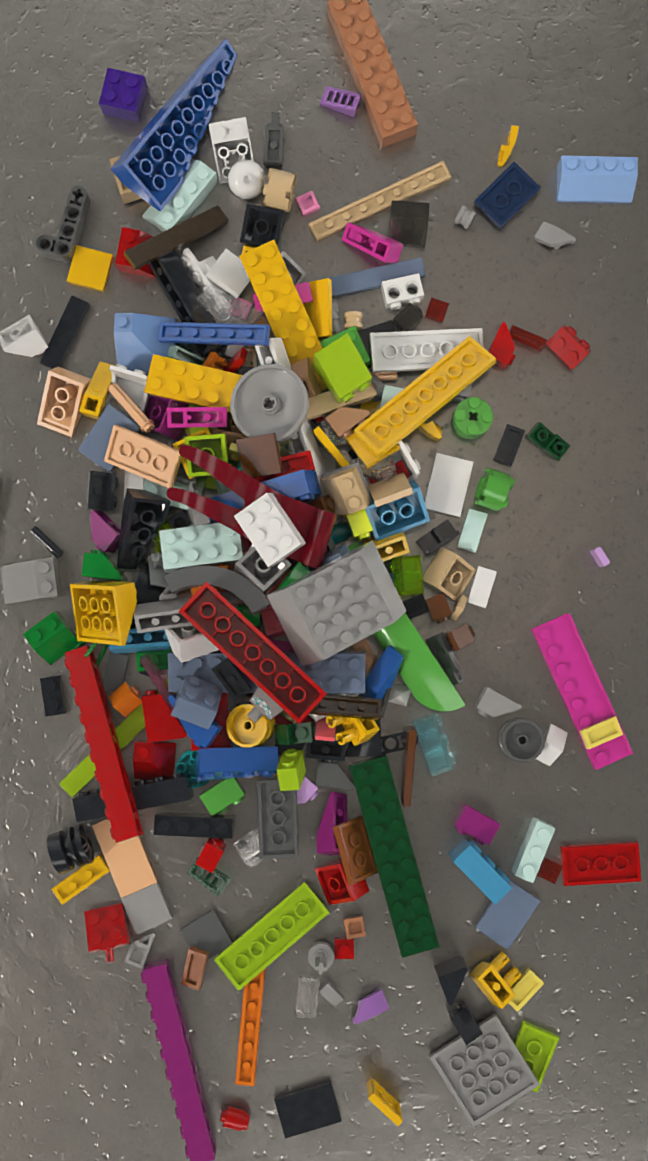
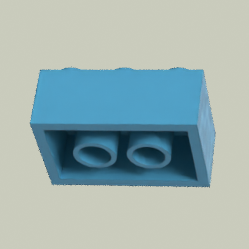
(398, 515)
(480, 870)

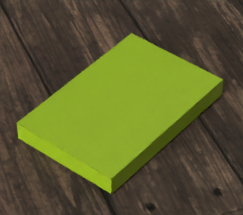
(536, 1048)

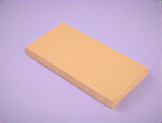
(143, 456)
(125, 860)

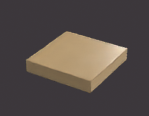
(390, 490)

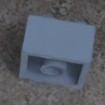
(197, 701)

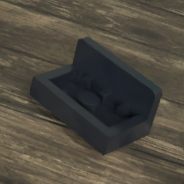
(101, 491)

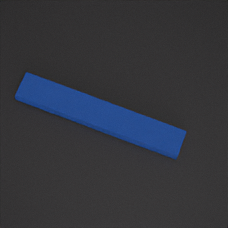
(214, 333)

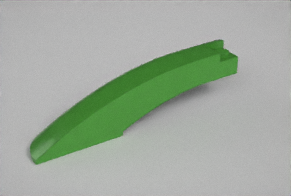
(419, 667)

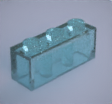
(434, 744)

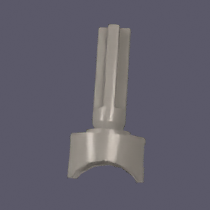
(320, 956)

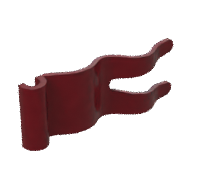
(311, 522)

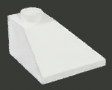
(23, 338)

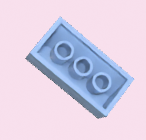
(596, 179)

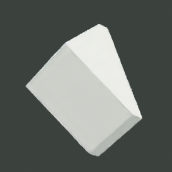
(554, 744)

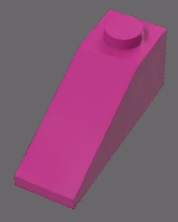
(373, 243)
(196, 417)

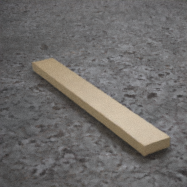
(380, 201)

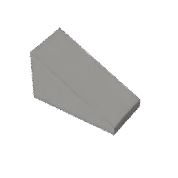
(330, 993)

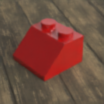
(129, 239)
(335, 884)

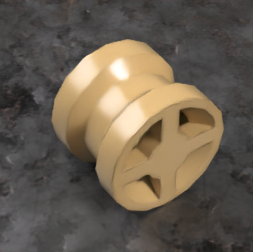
(353, 318)

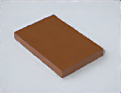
(355, 850)

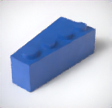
(236, 762)

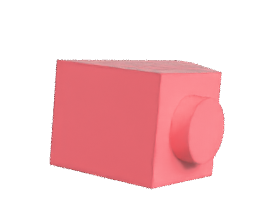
(323, 731)

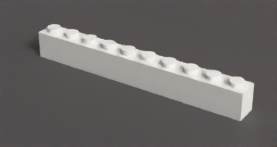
(304, 438)

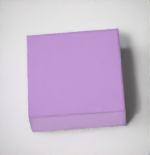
(600, 556)

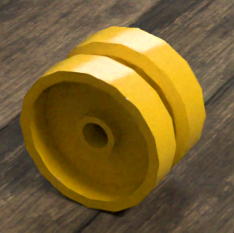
(245, 731)

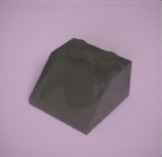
(409, 223)

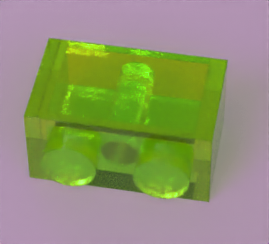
(407, 575)

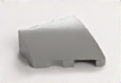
(196, 517)

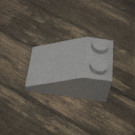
(31, 580)

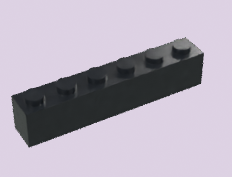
(183, 295)
(145, 794)

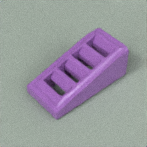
(342, 94)

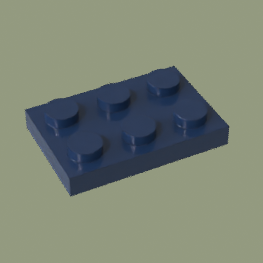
(507, 195)

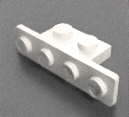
(199, 269)

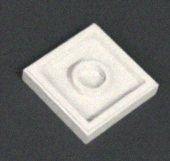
(229, 273)

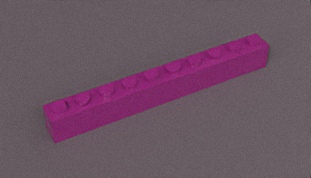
(179, 1061)

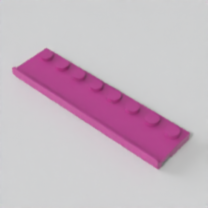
(579, 685)

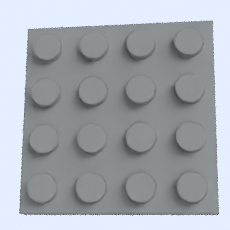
(485, 1072)

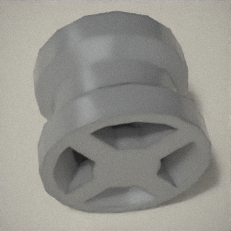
(465, 217)

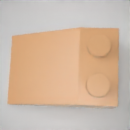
(62, 400)

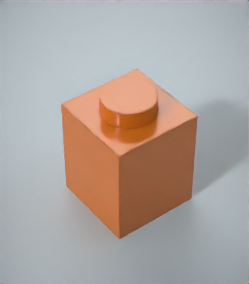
(125, 699)

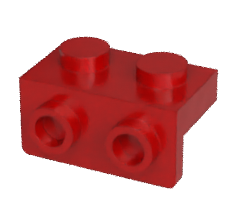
(569, 346)

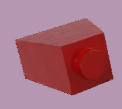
(158, 719)

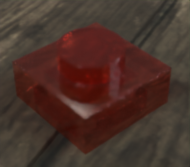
(437, 310)

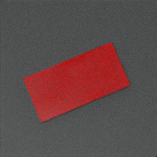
(600, 863)

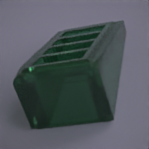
(205, 882)

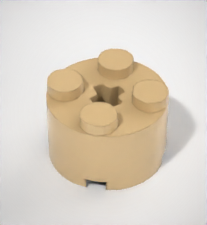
(279, 190)

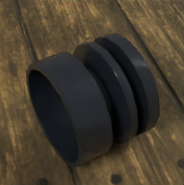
(70, 848)

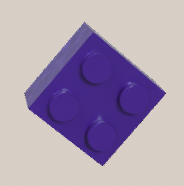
(123, 94)

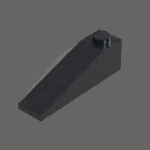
(140, 521)

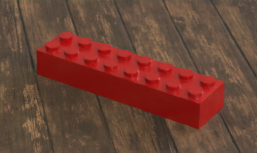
(252, 652)

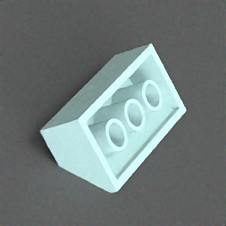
(195, 188)

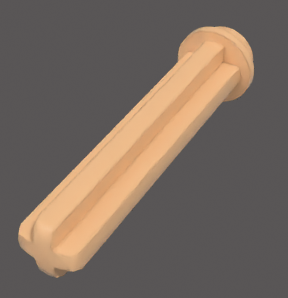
(134, 411)

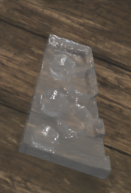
(228, 309)

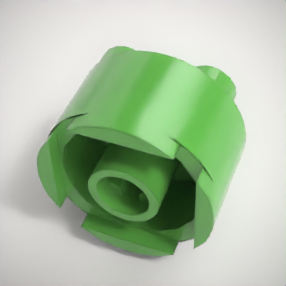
(468, 408)
(493, 489)

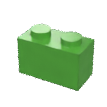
(222, 794)

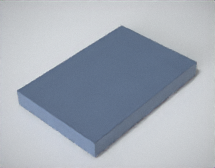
(97, 440)
(508, 916)

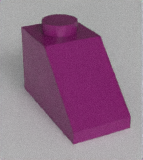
(104, 532)

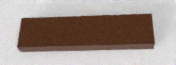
(408, 768)

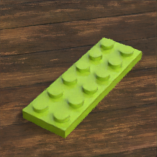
(271, 936)

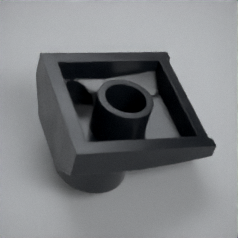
(261, 225)

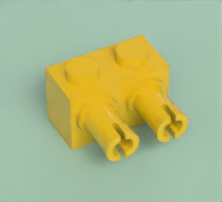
(356, 729)
(492, 984)

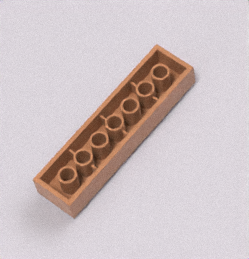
(372, 70)

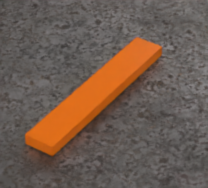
(249, 1031)

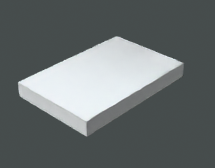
(448, 485)

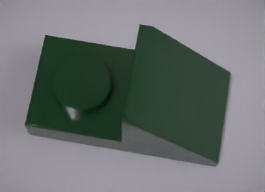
(294, 733)

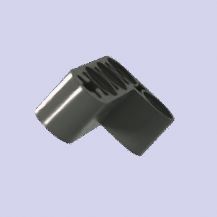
(67, 224)

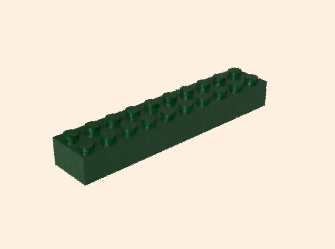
(394, 855)

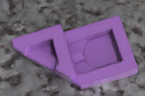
(370, 1006)

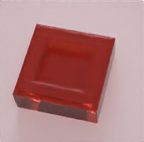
(549, 870)

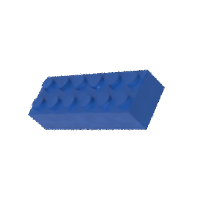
(298, 485)

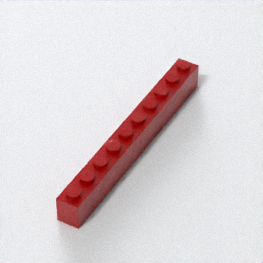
(103, 744)

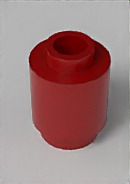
(235, 1118)

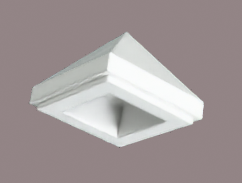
(399, 694)

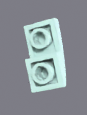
(472, 530)

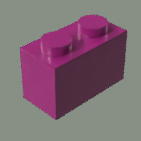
(476, 824)

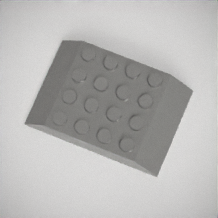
(337, 604)

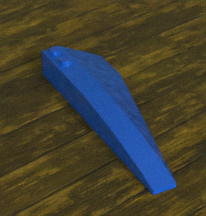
(163, 149)

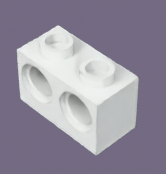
(400, 287)

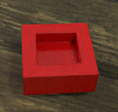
(344, 948)

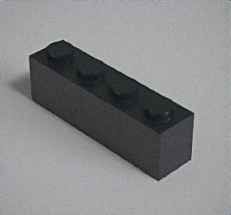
(194, 825)

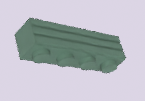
(179, 353)

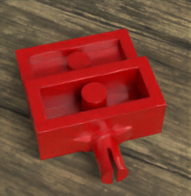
(106, 929)

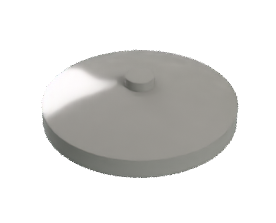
(270, 402)

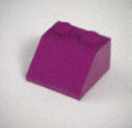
(157, 412)

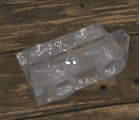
(249, 848)

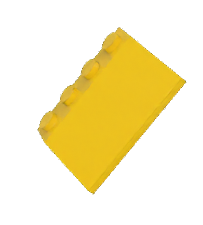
(103, 610)

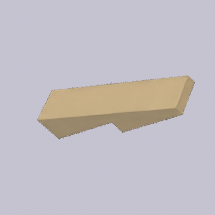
(326, 404)

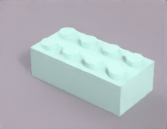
(199, 546)

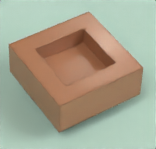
(354, 927)

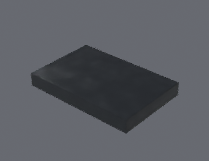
(307, 1109)

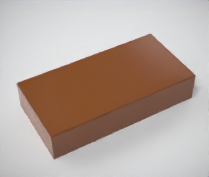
(195, 968)

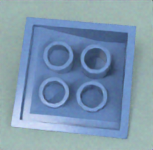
(138, 340)

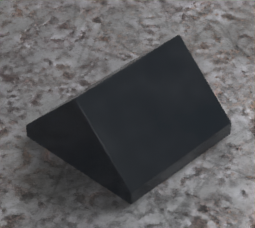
(451, 975)

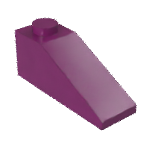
(333, 815)

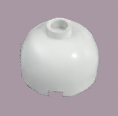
(246, 179)

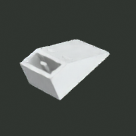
(230, 144)

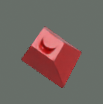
(153, 759)

